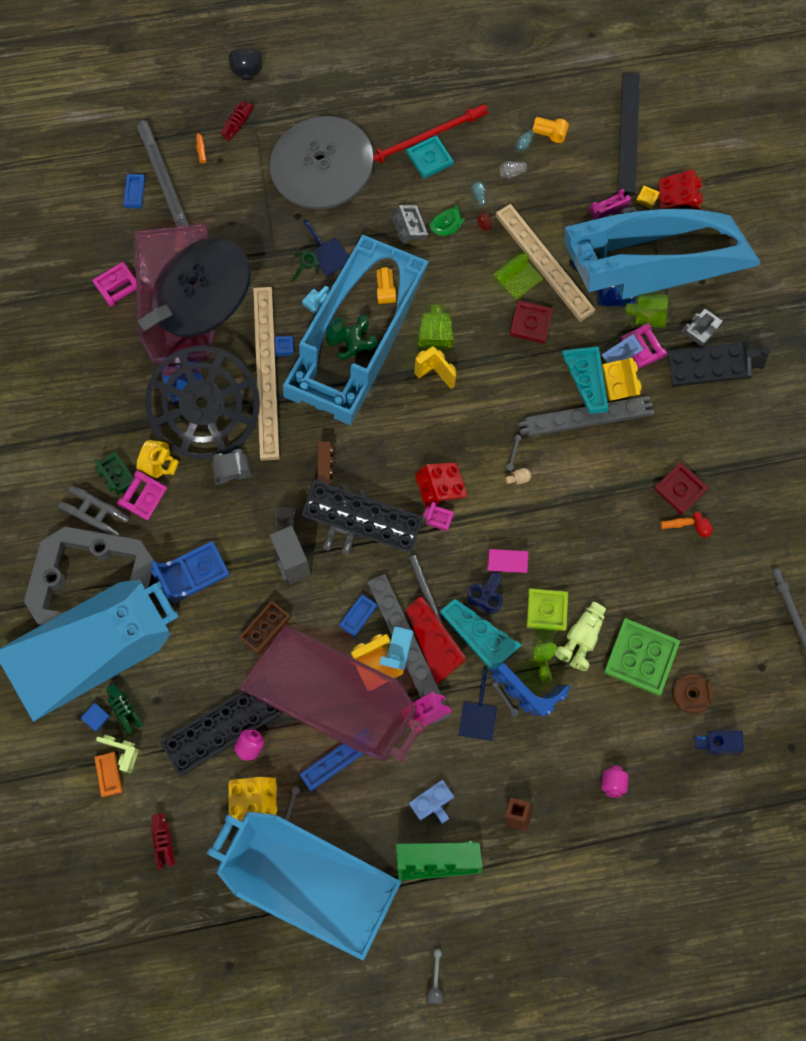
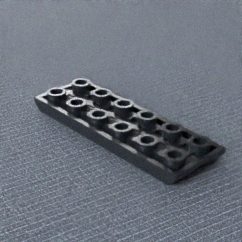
(362, 516)
(216, 731)

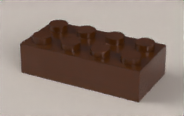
(325, 462)
(265, 627)

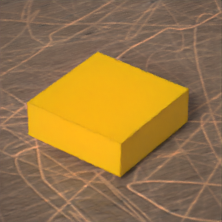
(647, 197)

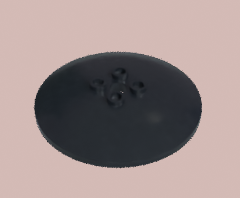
(221, 286)

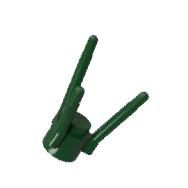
(307, 261)

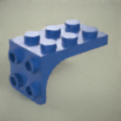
(190, 572)
(528, 701)

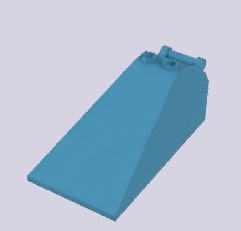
(86, 646)
(304, 880)

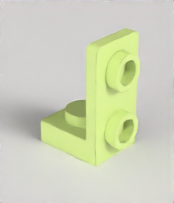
(126, 760)

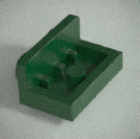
(115, 472)

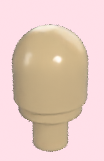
(519, 477)

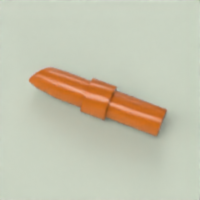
(200, 148)
(677, 523)

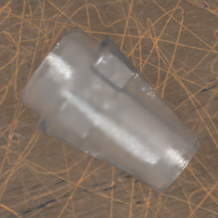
(510, 169)

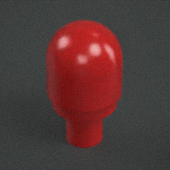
(702, 525)

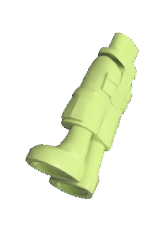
(585, 634)

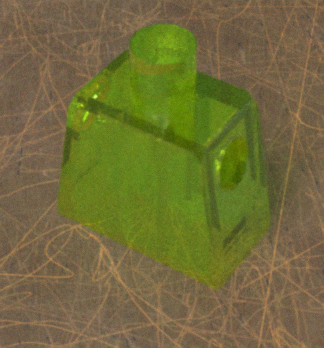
(650, 310)
(436, 329)

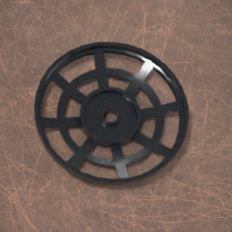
(215, 402)

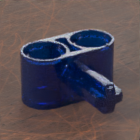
(487, 593)

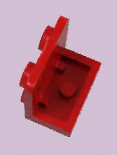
(681, 190)
(440, 483)

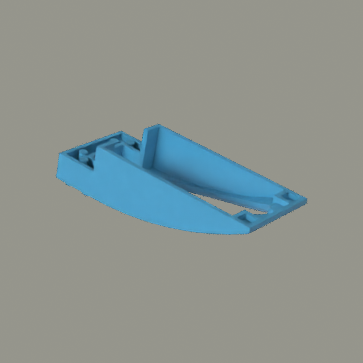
(649, 273)
(300, 382)

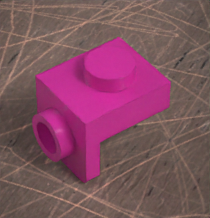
(438, 517)

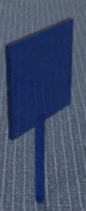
(330, 255)
(478, 719)

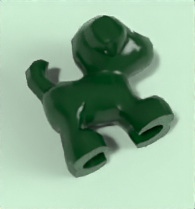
(338, 332)

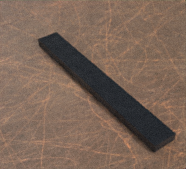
(628, 133)

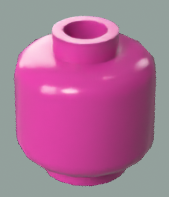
(249, 745)
(614, 782)

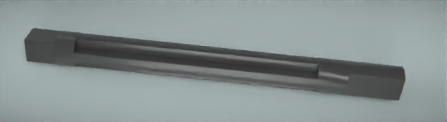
(162, 174)

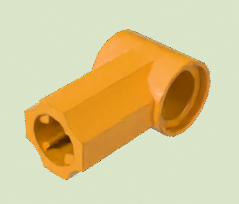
(554, 129)
(386, 291)

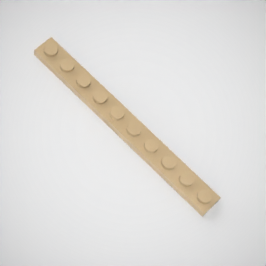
(266, 374)

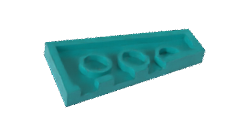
(588, 376)
(483, 638)

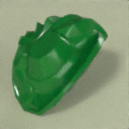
(447, 222)

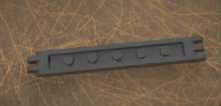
(581, 418)

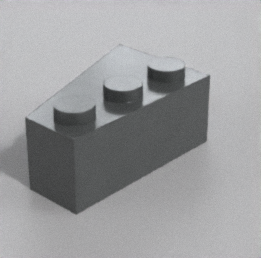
(291, 557)

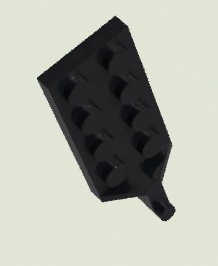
(715, 363)

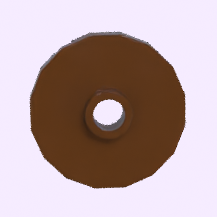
(701, 689)

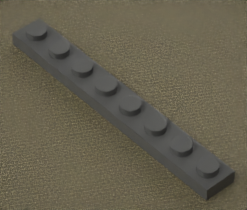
(393, 618)

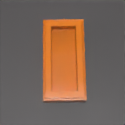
(108, 774)

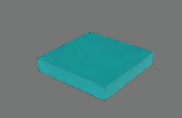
(429, 157)

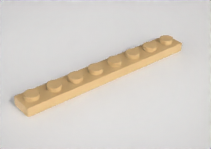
(545, 263)

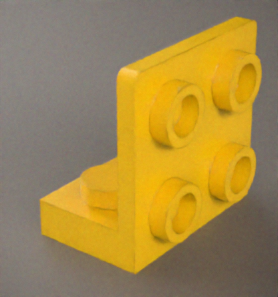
(621, 379)

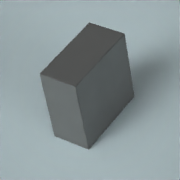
(155, 317)

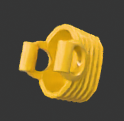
(153, 456)

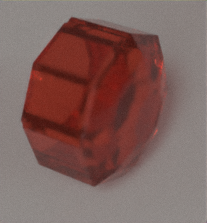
(484, 221)

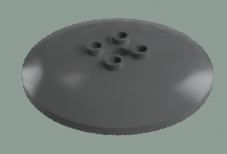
(324, 181)

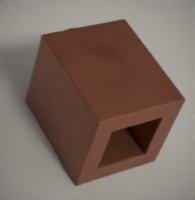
(518, 814)

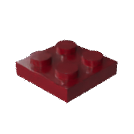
(531, 322)
(681, 488)

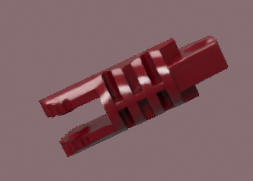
(236, 120)
(162, 841)

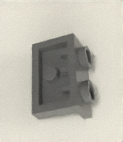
(409, 223)

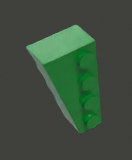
(438, 860)

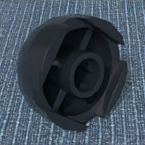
(245, 64)

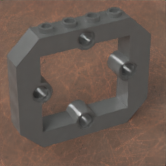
(51, 554)

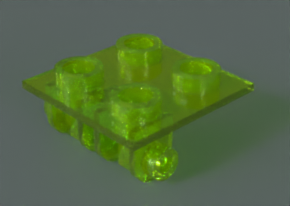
(518, 276)
(541, 654)

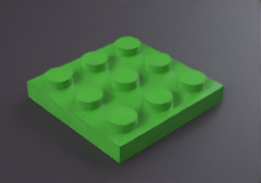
(642, 657)

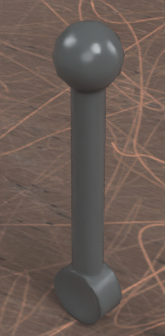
(510, 466)
(514, 712)
(295, 791)

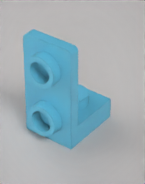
(315, 299)
(398, 649)

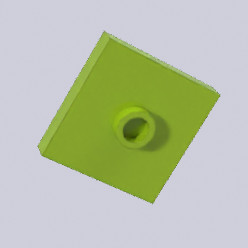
(547, 609)

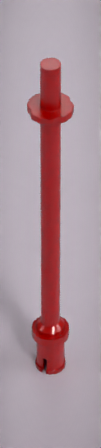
(470, 116)

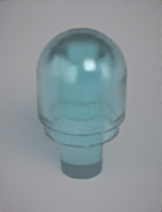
(524, 141)
(479, 192)

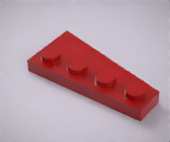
(436, 642)

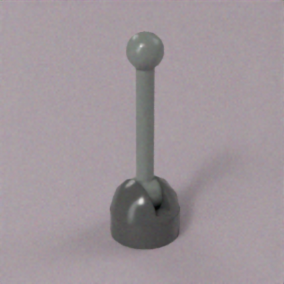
(434, 995)

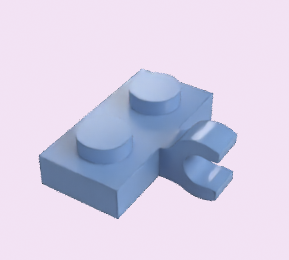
(626, 349)
(432, 801)

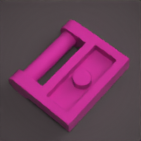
(114, 279)
(646, 357)
(147, 499)

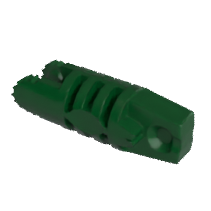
(122, 708)

